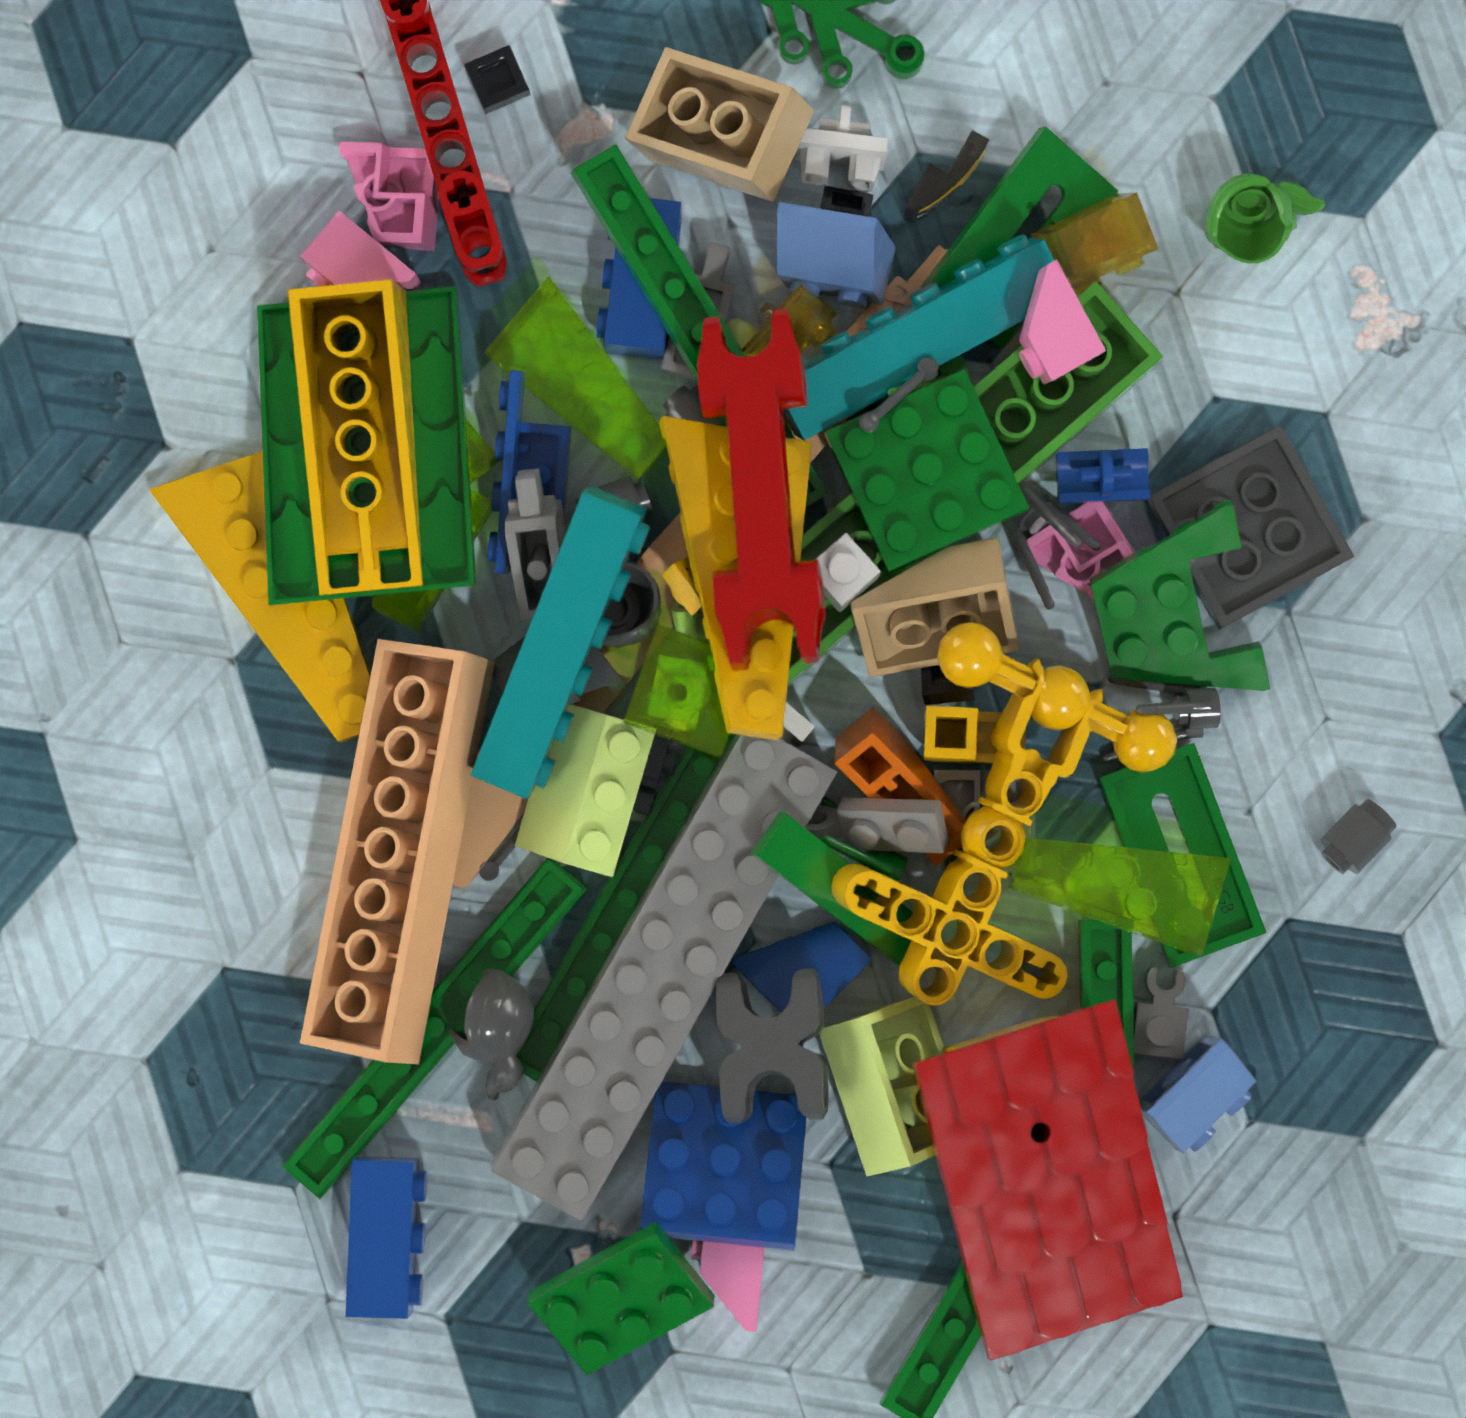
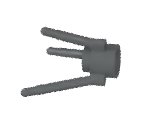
(1040, 514)
(1194, 708)

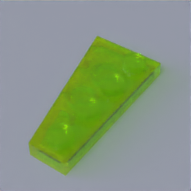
(578, 380)
(1136, 890)

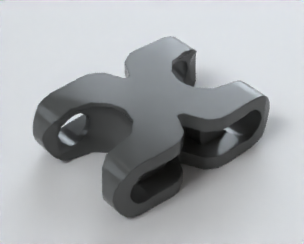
(772, 1046)

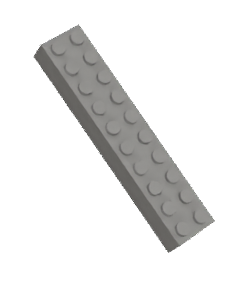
(657, 976)

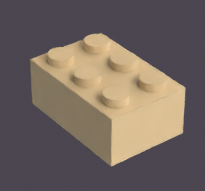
(719, 124)

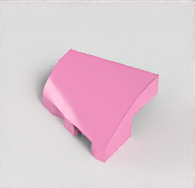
(396, 193)
(1081, 563)

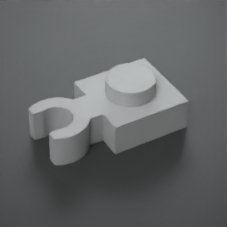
(1160, 1025)

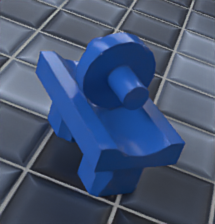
(1102, 476)

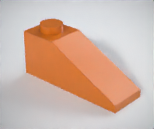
(889, 768)

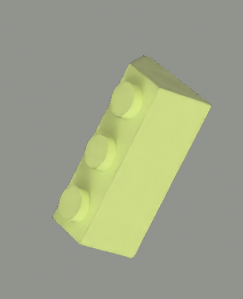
(589, 793)
(878, 1084)

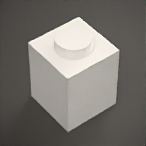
(846, 572)

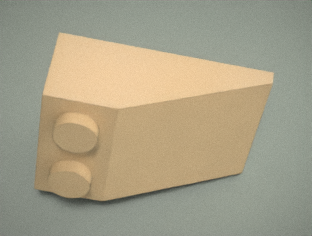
(913, 611)

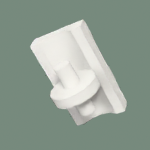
(841, 144)

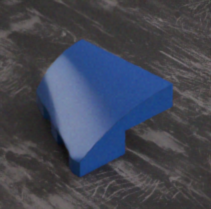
(825, 947)

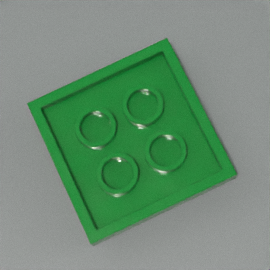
(927, 472)

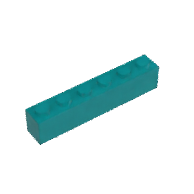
(934, 326)
(559, 642)

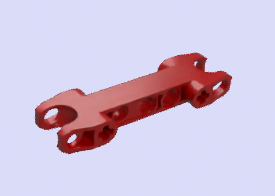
(470, 227)
(767, 578)

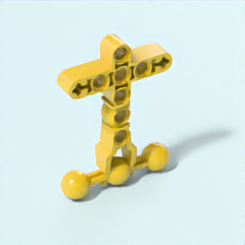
(1056, 701)

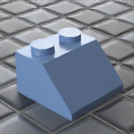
(833, 254)
(1197, 1094)

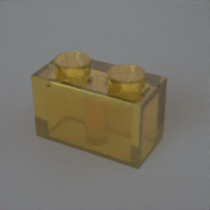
(1100, 240)

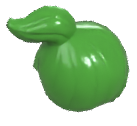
(1255, 217)

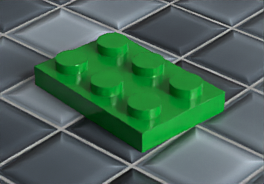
(621, 1298)

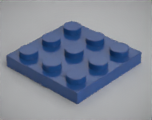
(723, 1177)

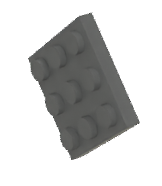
(1279, 519)

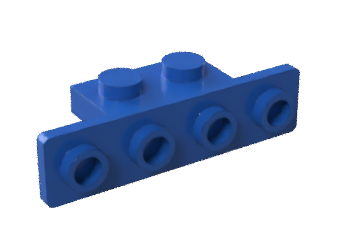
(525, 448)

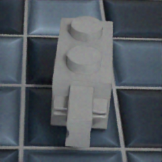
(533, 539)

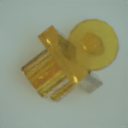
(809, 318)

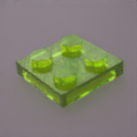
(679, 693)

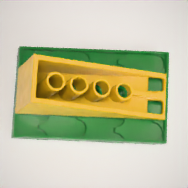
(364, 442)

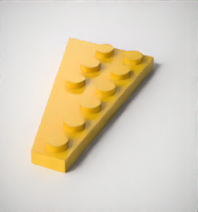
(701, 471)
(313, 640)

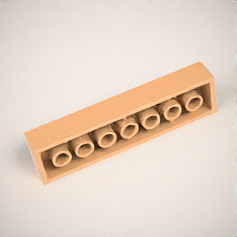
(397, 852)

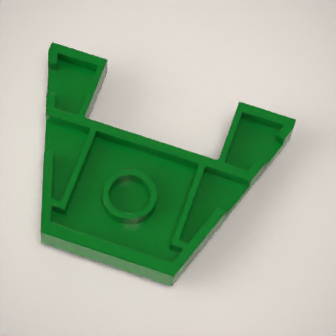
(1154, 617)

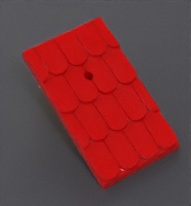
(1059, 1223)

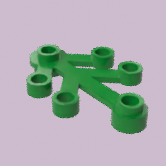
(833, 15)

